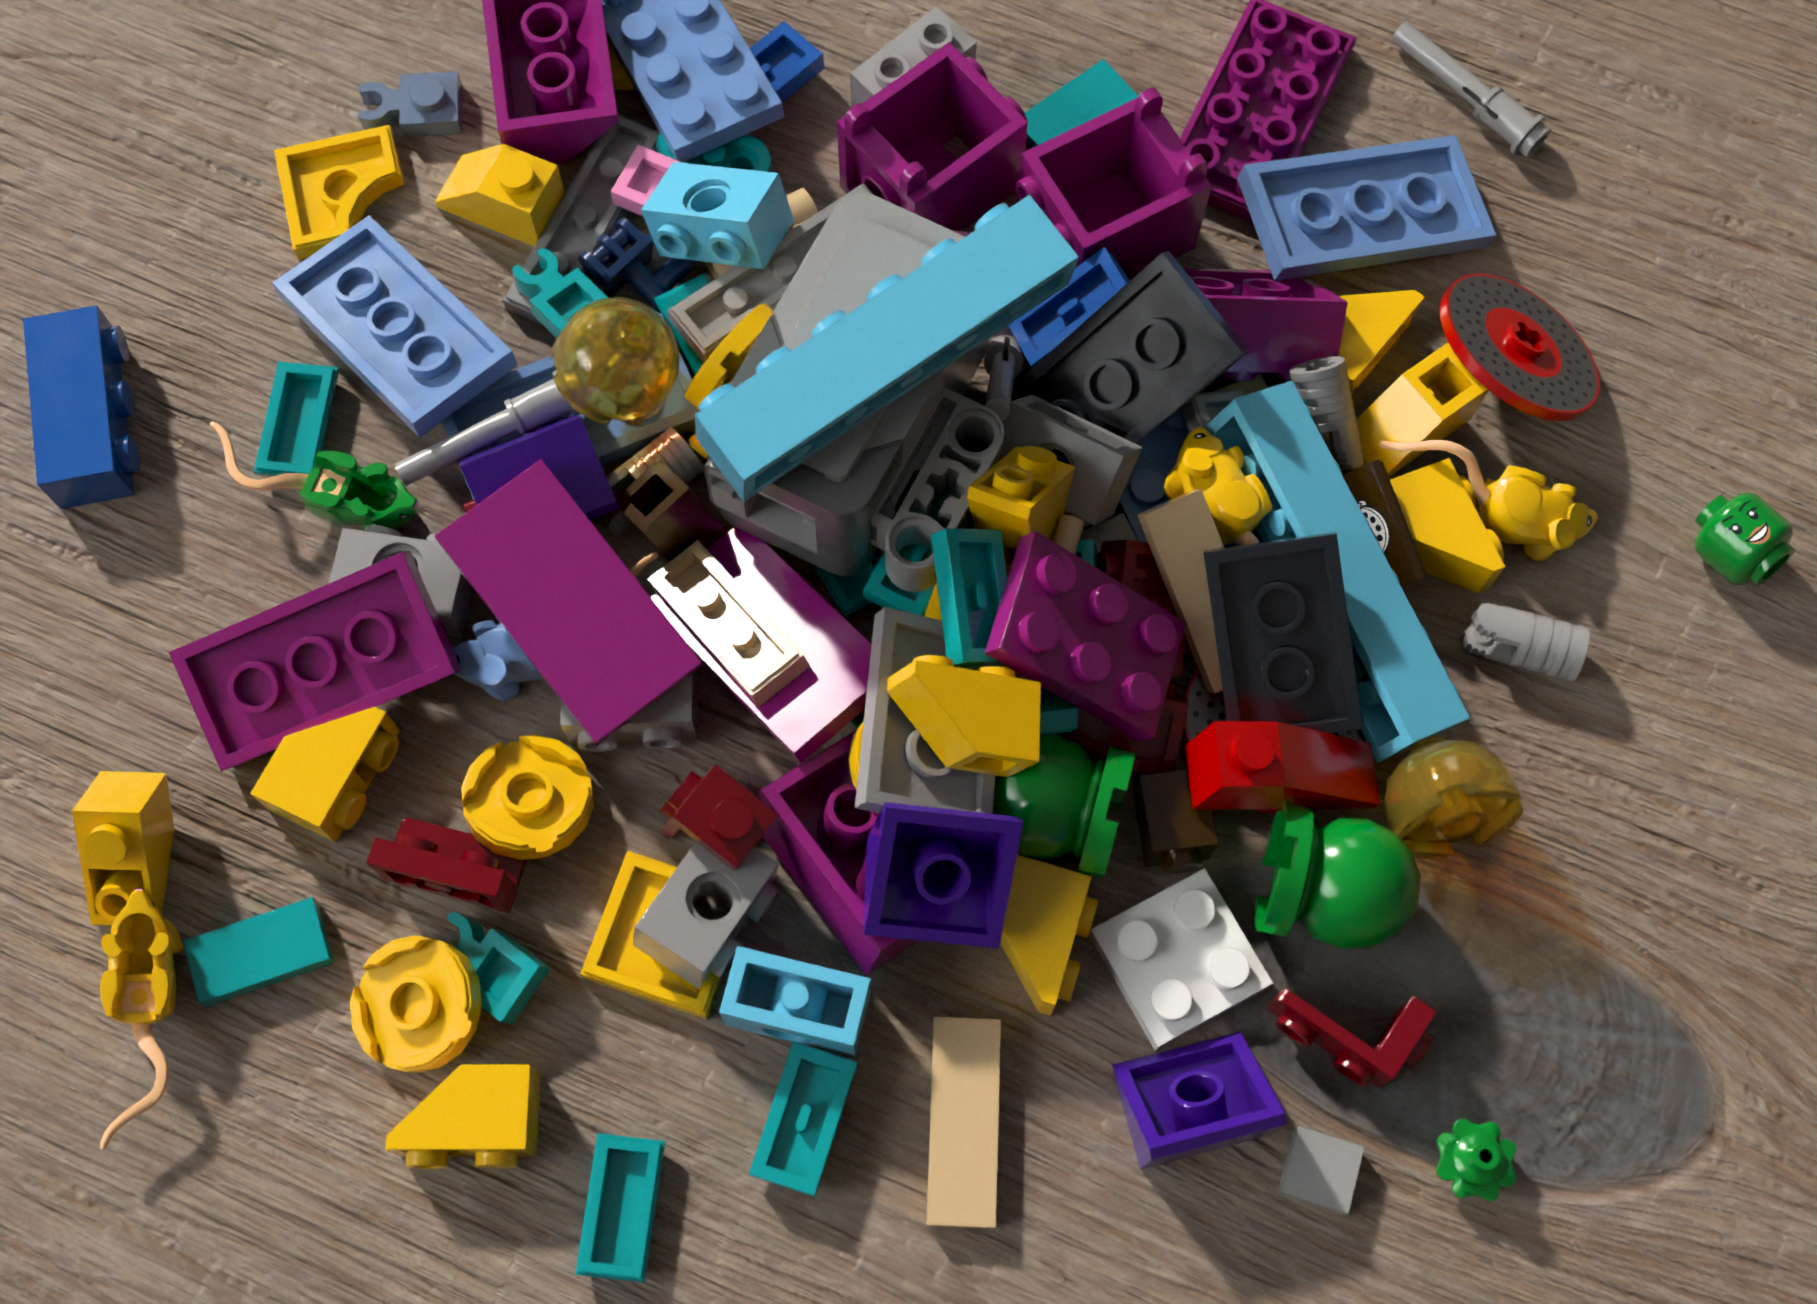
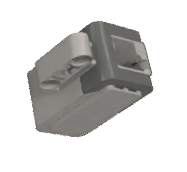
(884, 473)

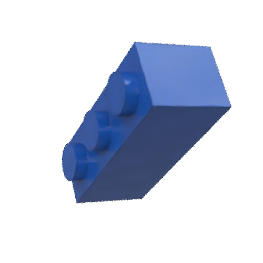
(80, 407)

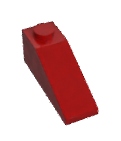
(1277, 762)

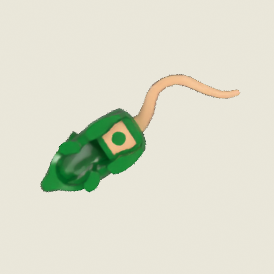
(337, 488)

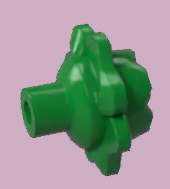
(1476, 1160)

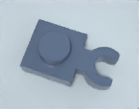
(422, 106)

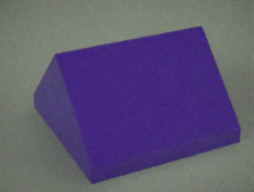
(564, 450)
(939, 874)
(1196, 1100)

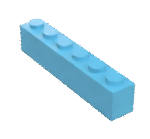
(883, 346)
(1397, 671)

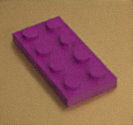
(315, 659)

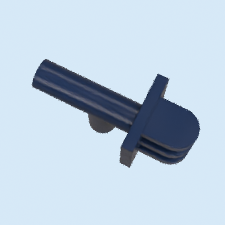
(631, 265)

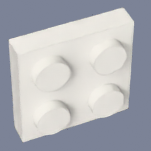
(1180, 959)

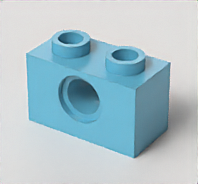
(718, 215)
(795, 1001)

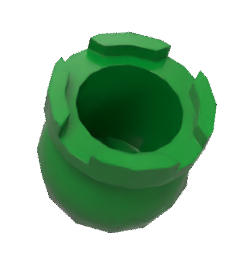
(1066, 802)
(1341, 881)

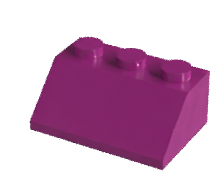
(550, 75)
(1274, 319)
(825, 847)

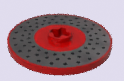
(1519, 347)

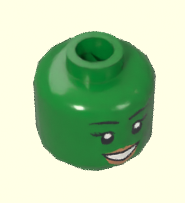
(1743, 538)

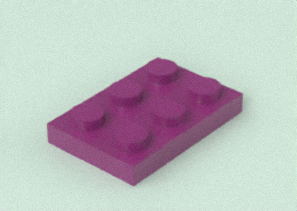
(1085, 637)

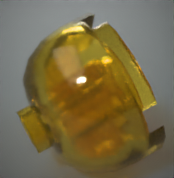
(616, 361)
(1448, 795)

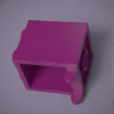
(899, 136)
(1120, 185)

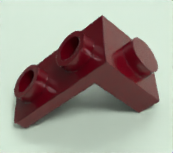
(717, 815)
(1400, 1042)

